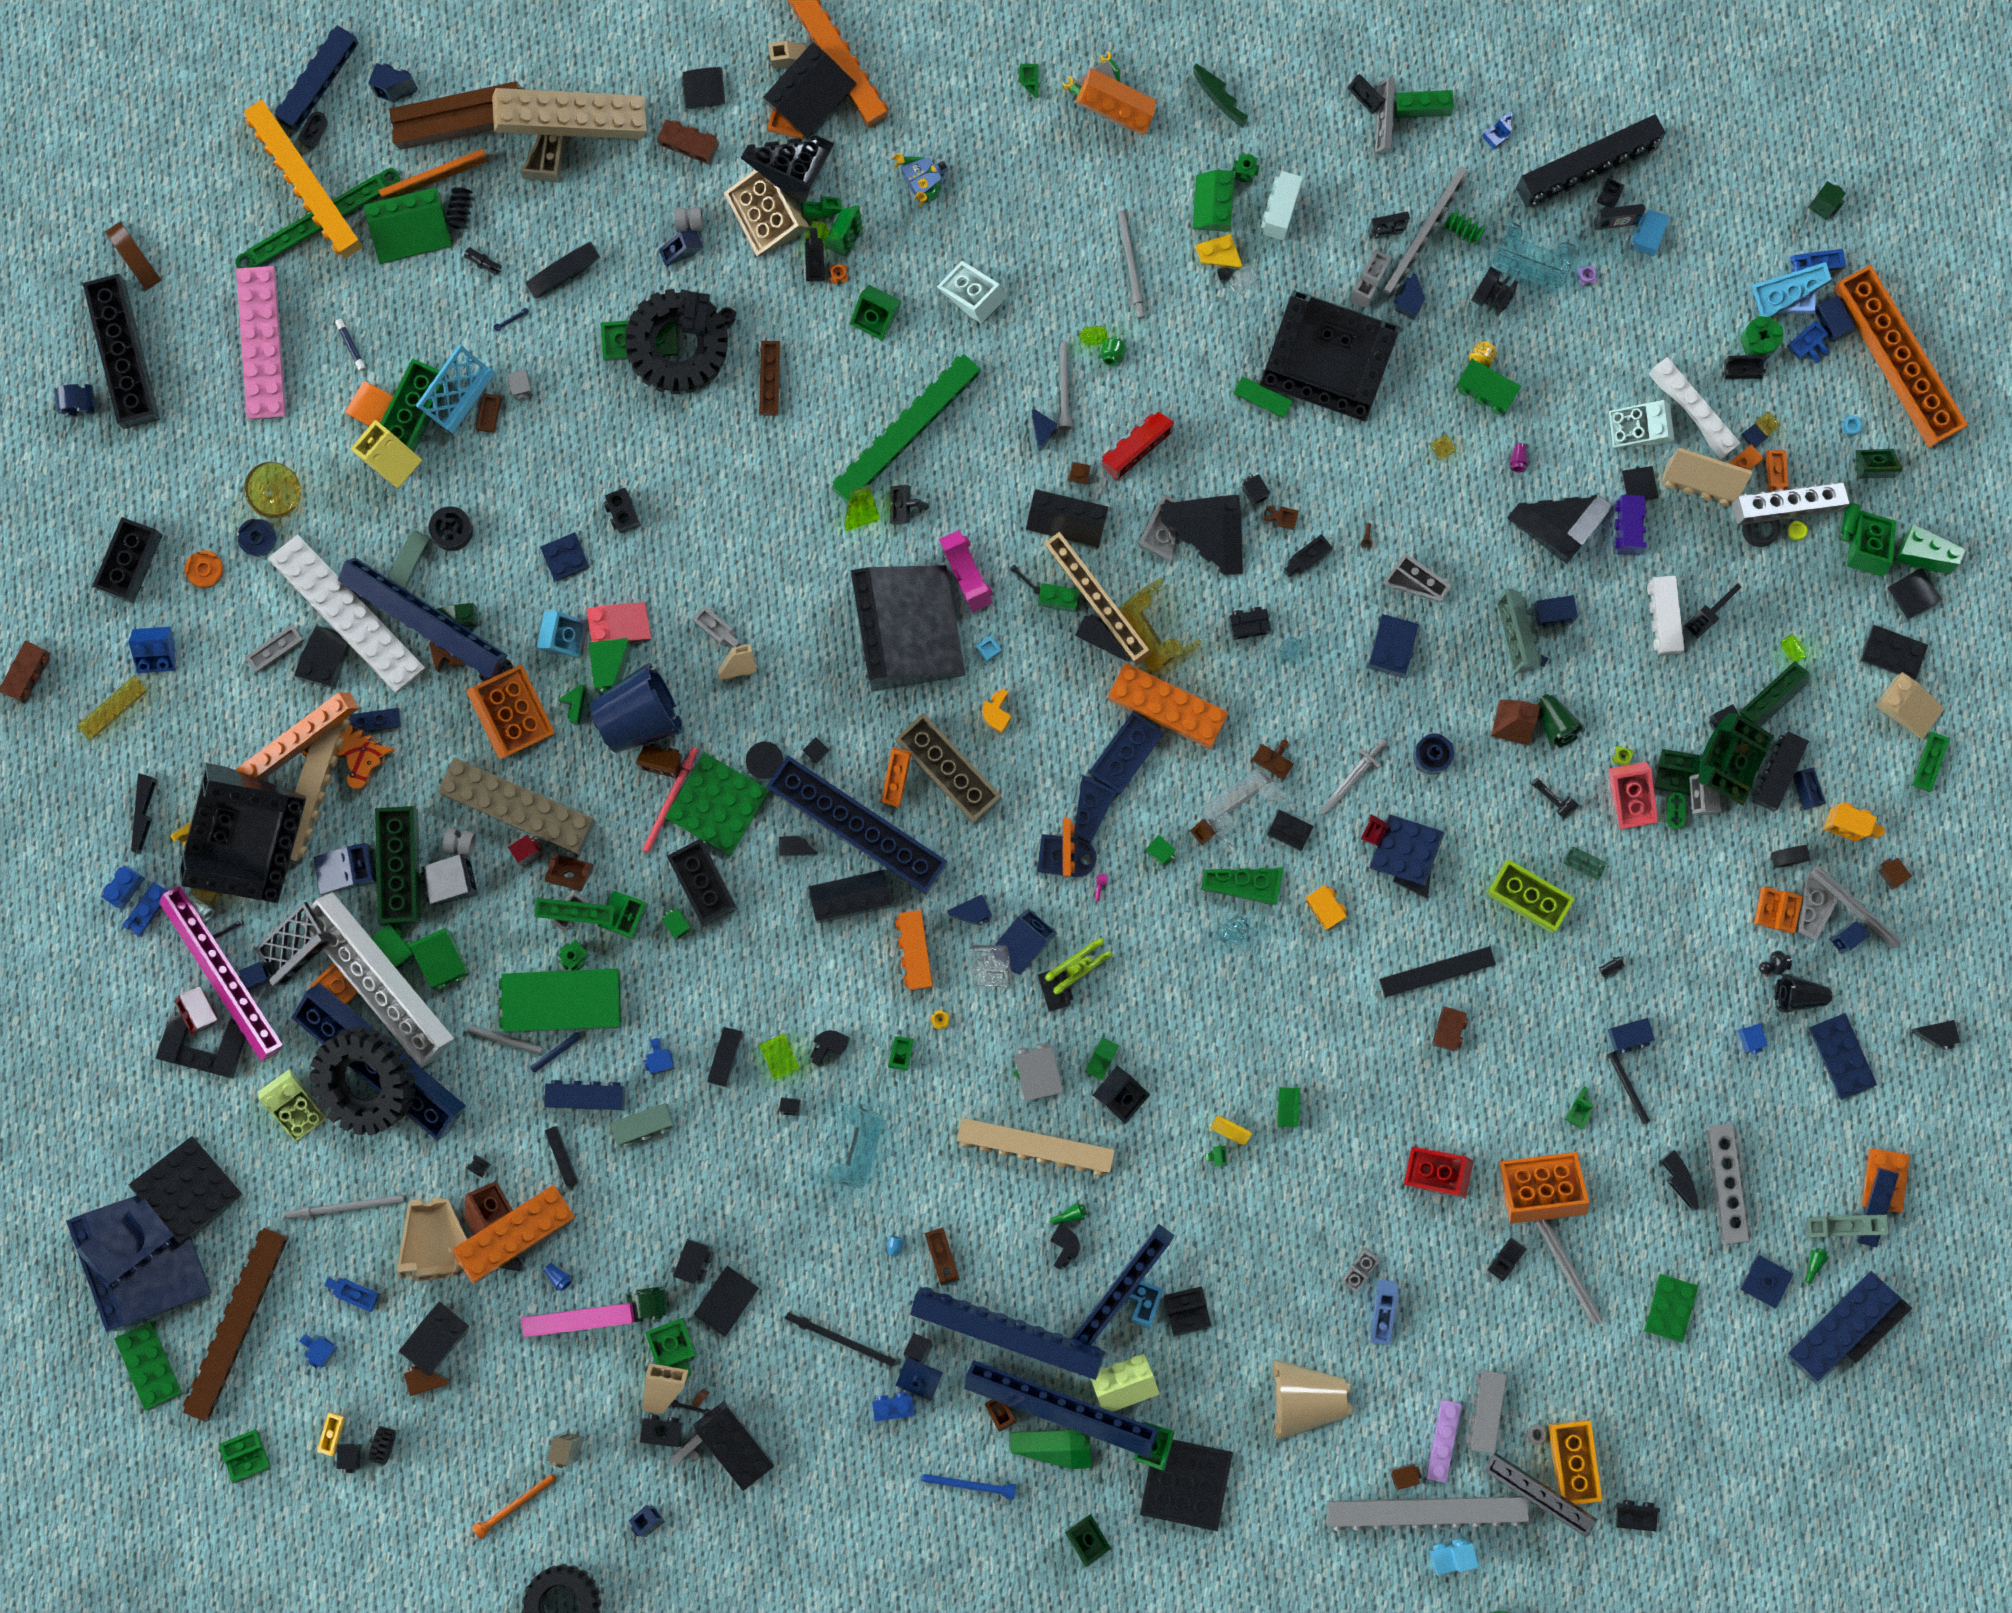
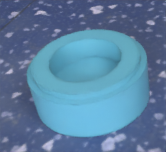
(1852, 425)

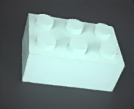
(1281, 205)

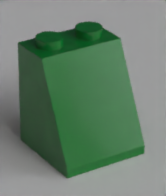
(609, 662)
(440, 959)

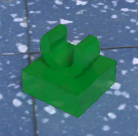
(1218, 1156)

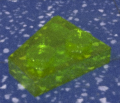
(860, 508)

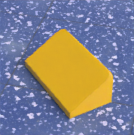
(1231, 1130)
(331, 1434)

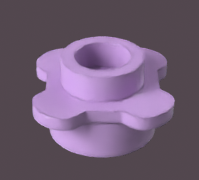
(1590, 270)

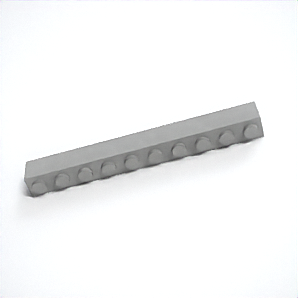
(1427, 1511)

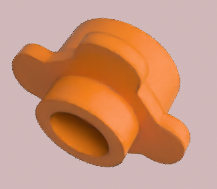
(838, 269)

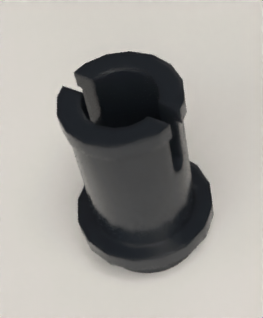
(1611, 967)

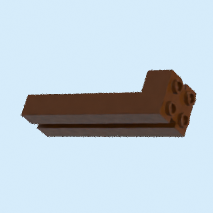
(445, 117)

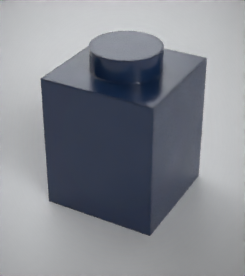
(254, 975)

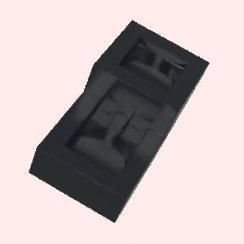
(1506, 1259)

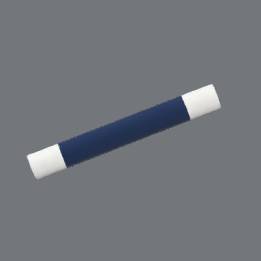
(348, 340)

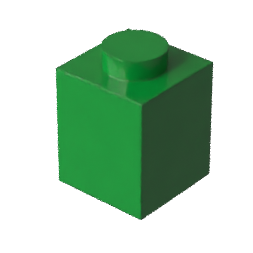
(1161, 851)
(676, 923)

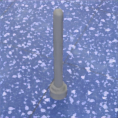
(1065, 421)

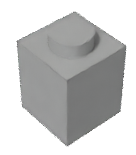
(520, 385)

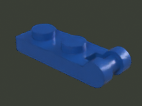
(1834, 258)
(145, 909)

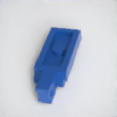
(353, 1293)

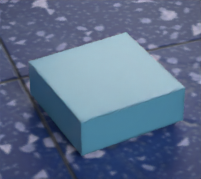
(988, 648)

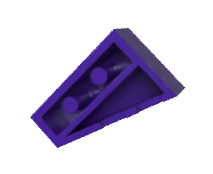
(1630, 525)

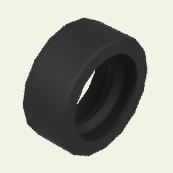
(1754, 541)
(1790, 856)

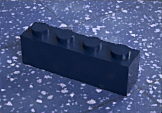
(584, 1096)

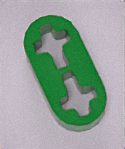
(1670, 811)

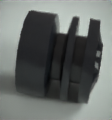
(1495, 291)

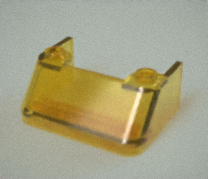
(1162, 653)

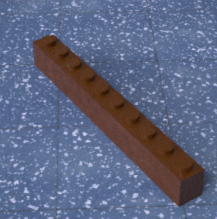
(235, 1325)

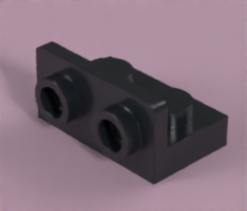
(1053, 1000)
(1637, 1516)

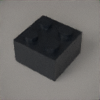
(693, 1262)

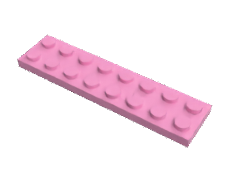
(260, 342)

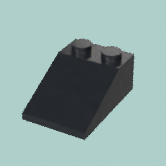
(1097, 634)
(322, 658)
(434, 1338)

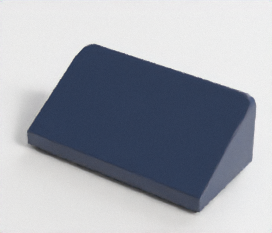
(1808, 788)

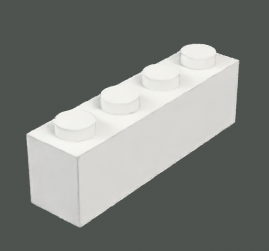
(1666, 615)

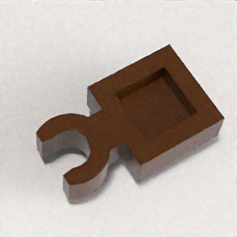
(1285, 517)

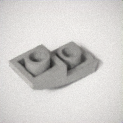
(1360, 1270)

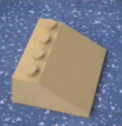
(765, 212)
(1705, 477)

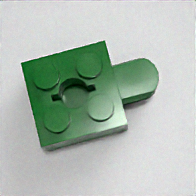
(672, 1345)

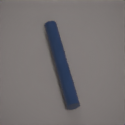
(555, 1052)

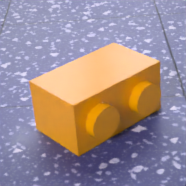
(1326, 907)

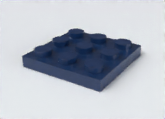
(1407, 850)

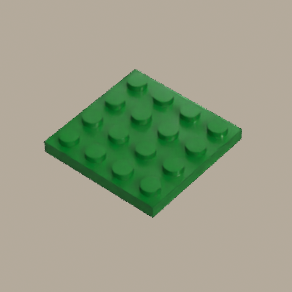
(717, 804)

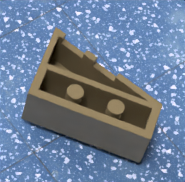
(545, 159)

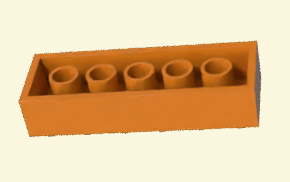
(1167, 705)
(513, 1234)

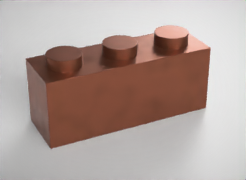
(688, 141)
(25, 672)

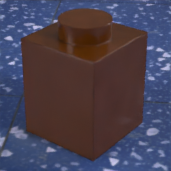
(1894, 872)
(1405, 1476)

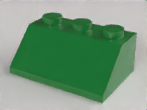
(1213, 200)
(1487, 387)

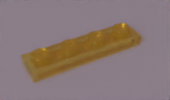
(112, 708)

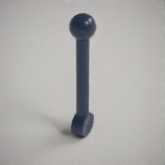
(524, 311)

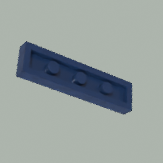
(1879, 1200)

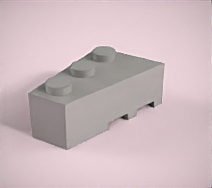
(1417, 580)

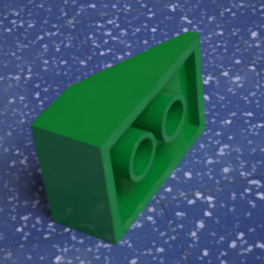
(1872, 544)

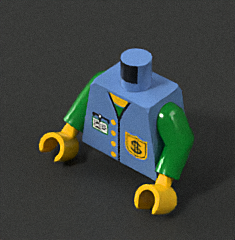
(921, 176)

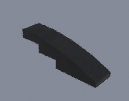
(563, 269)

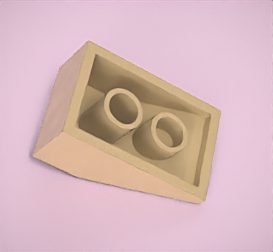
(1910, 705)

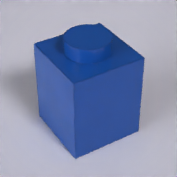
(1752, 1038)

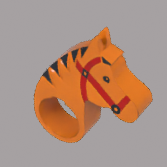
(363, 756)

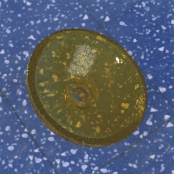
(283, 486)

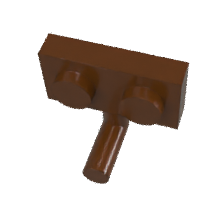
(1273, 760)

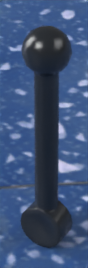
(1036, 589)
(238, 923)
(675, 1403)

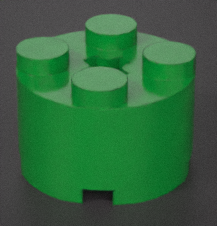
(1770, 331)

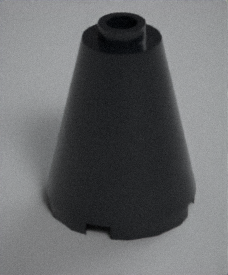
(1800, 994)

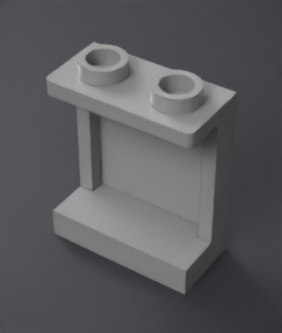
(1038, 1071)

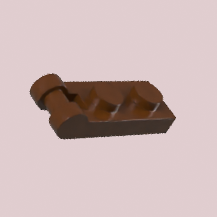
(941, 1255)

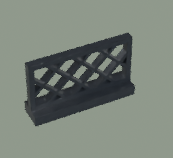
(1706, 617)
(298, 959)

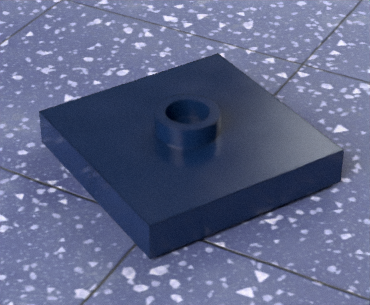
(1766, 1281)
(919, 1378)

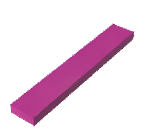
(577, 1319)

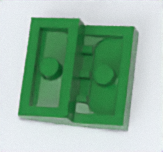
(244, 1456)

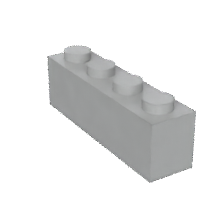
(1486, 1412)

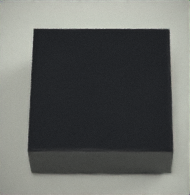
(816, 750)

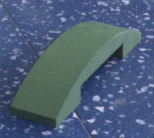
(408, 558)
(1847, 1225)

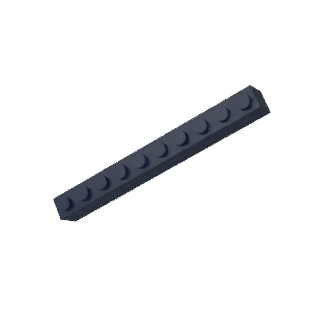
(422, 617)
(1008, 1332)
(1061, 1409)

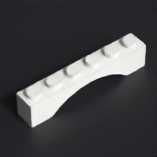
(1713, 429)

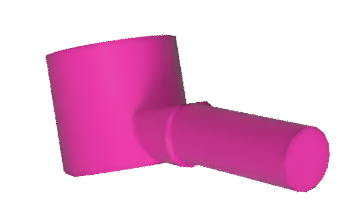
(1100, 880)

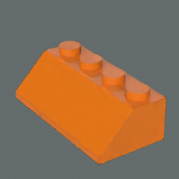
(1116, 102)

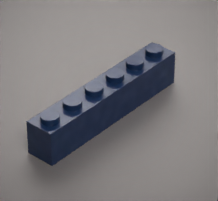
(316, 78)

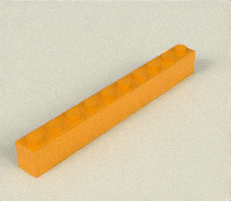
(303, 179)

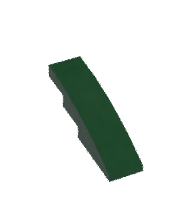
(1216, 91)

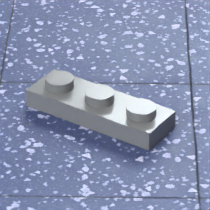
(274, 648)

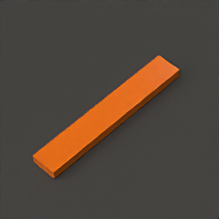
(434, 175)

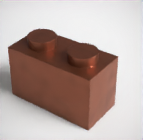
(1450, 1029)

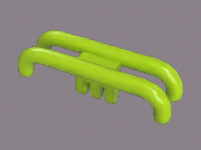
(1077, 966)

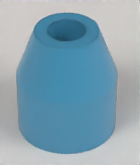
(895, 1245)

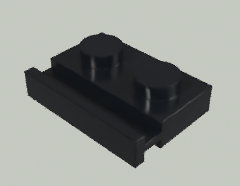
(1290, 830)

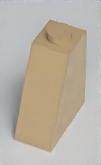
(662, 1387)

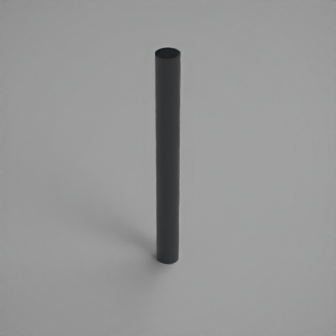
(1628, 1087)

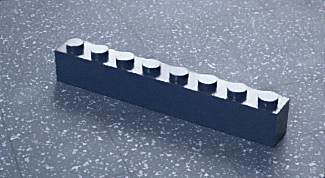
(1123, 1285)

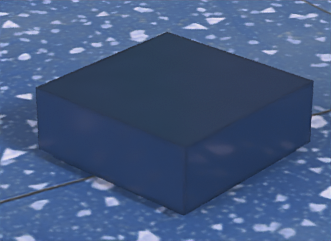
(1754, 435)

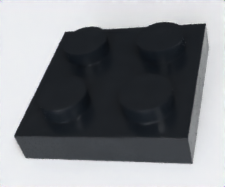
(1388, 224)

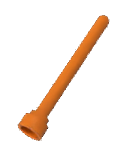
(481, 1529)

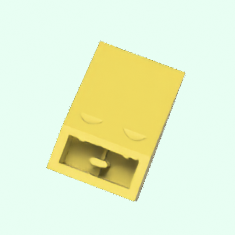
(386, 454)

